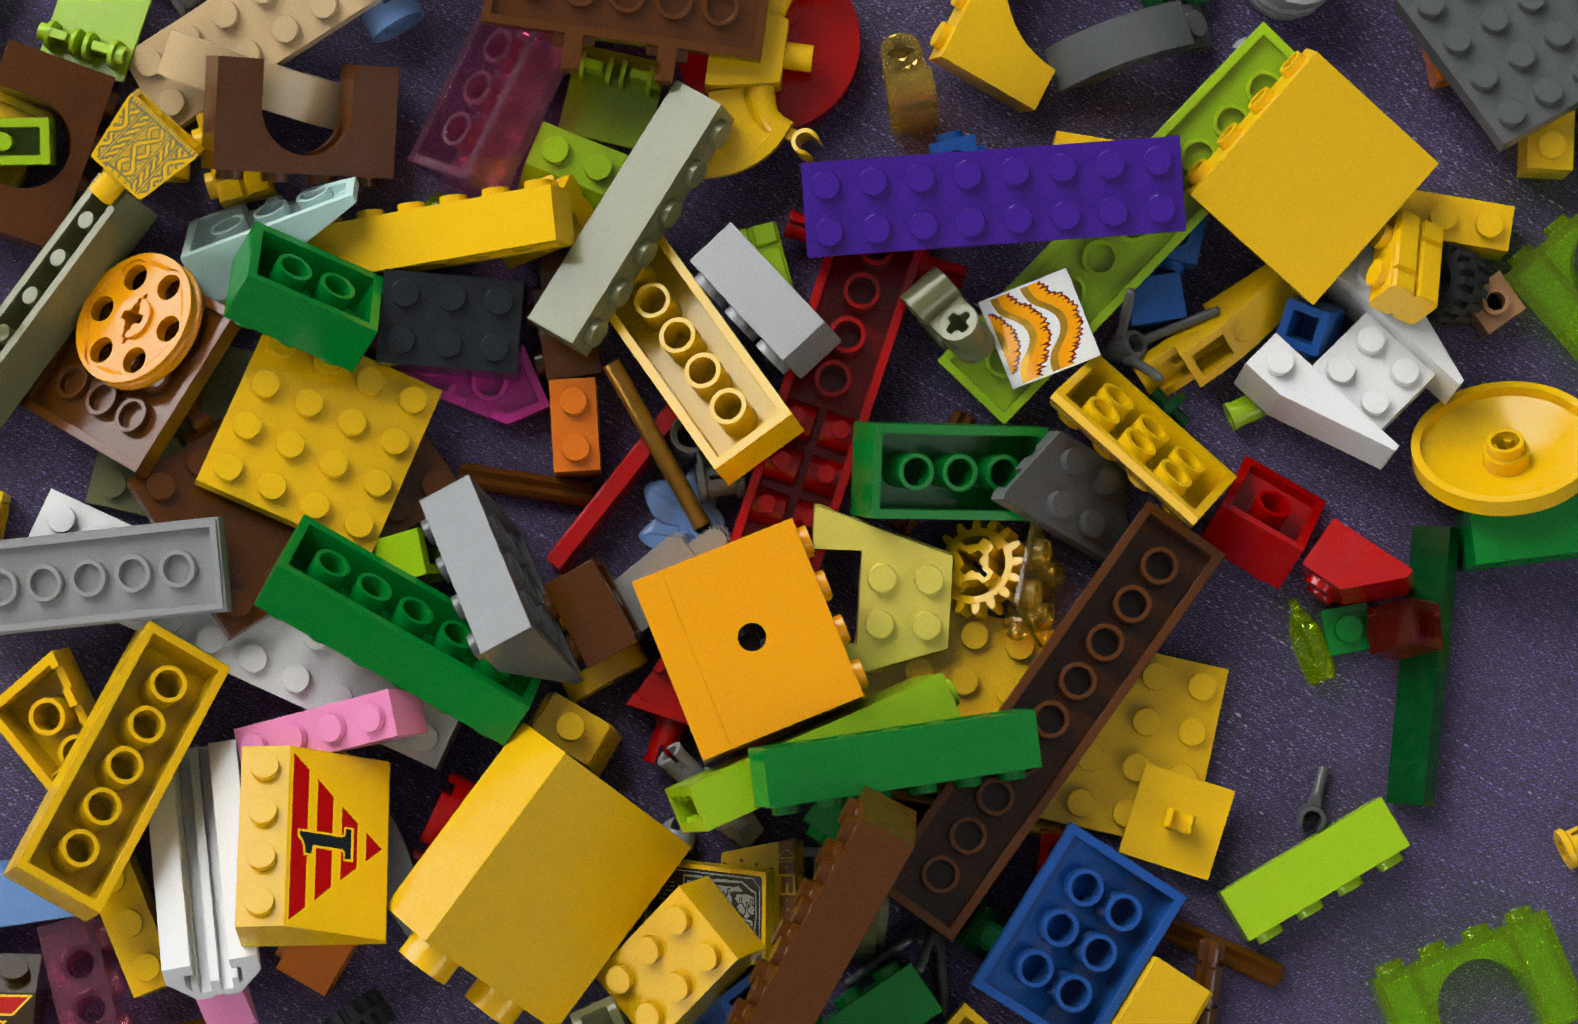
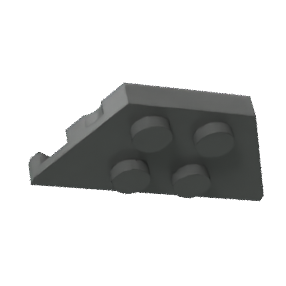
(1070, 494)

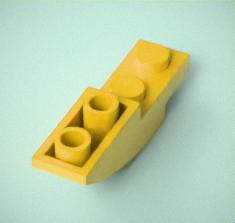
(1209, 348)

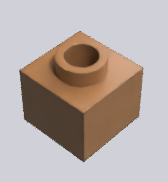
(1489, 319)

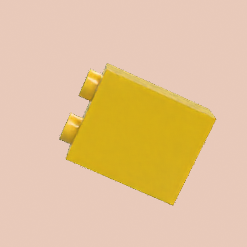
(533, 882)

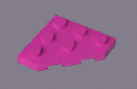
(492, 398)

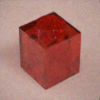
(1404, 629)

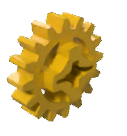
(1001, 560)

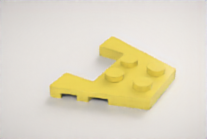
(900, 589)

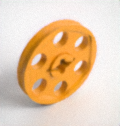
(148, 336)

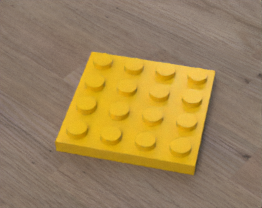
(319, 440)

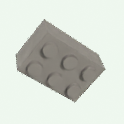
(763, 303)

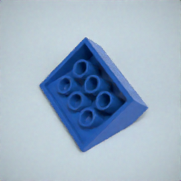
(1078, 935)

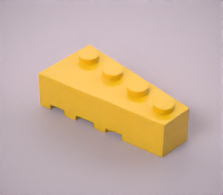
(46, 713)

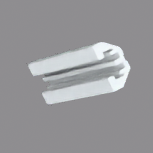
(197, 875)

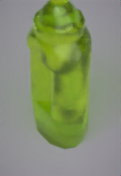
(1309, 646)

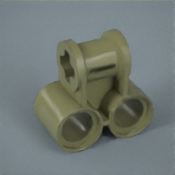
(948, 317)

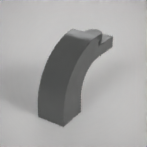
(1126, 43)

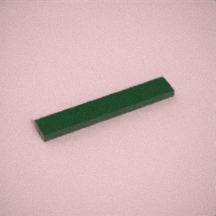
(1423, 676)

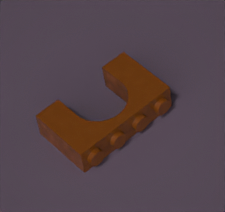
(77, 101)
(239, 141)

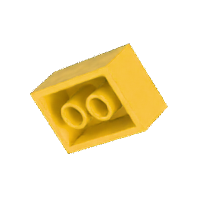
(681, 957)

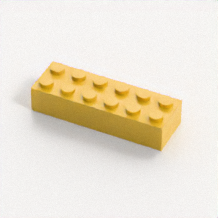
(702, 368)
(117, 771)

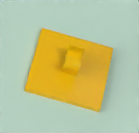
(1176, 821)

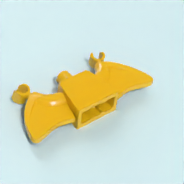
(749, 97)

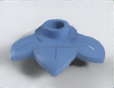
(669, 514)

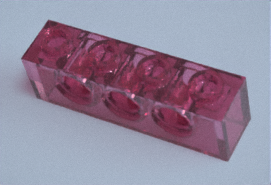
(62, 947)

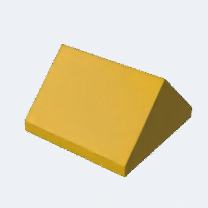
(1162, 997)

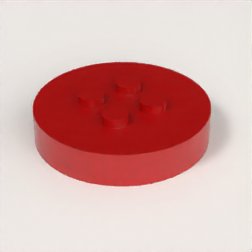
(812, 95)

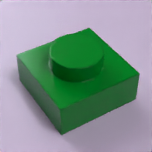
(1345, 628)

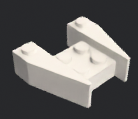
(1359, 381)

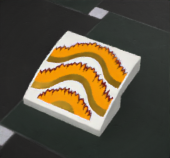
(1039, 328)

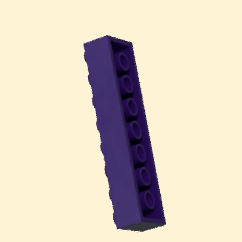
(993, 197)

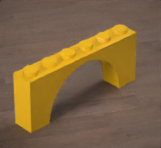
(989, 53)

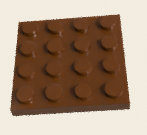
(137, 423)

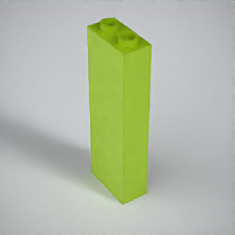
(727, 788)

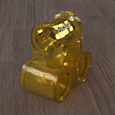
(908, 86)

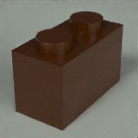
(592, 612)

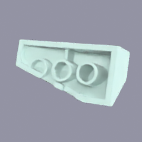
(217, 237)

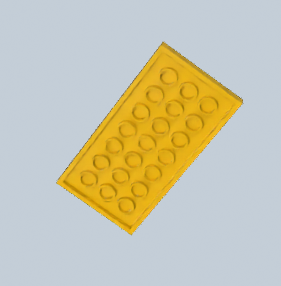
(1161, 721)

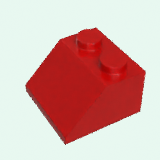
(1263, 522)
(1353, 569)

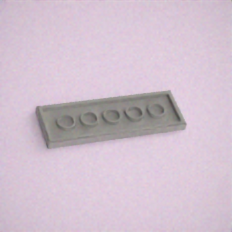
(114, 575)

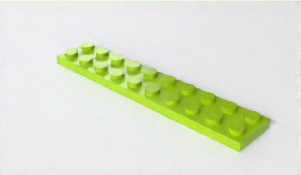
(1110, 265)

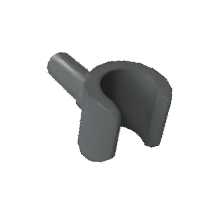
(1315, 799)

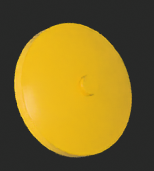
(1499, 449)

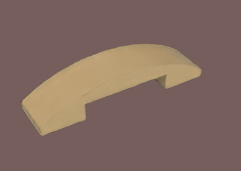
(284, 89)

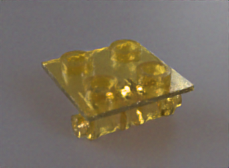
(1036, 588)

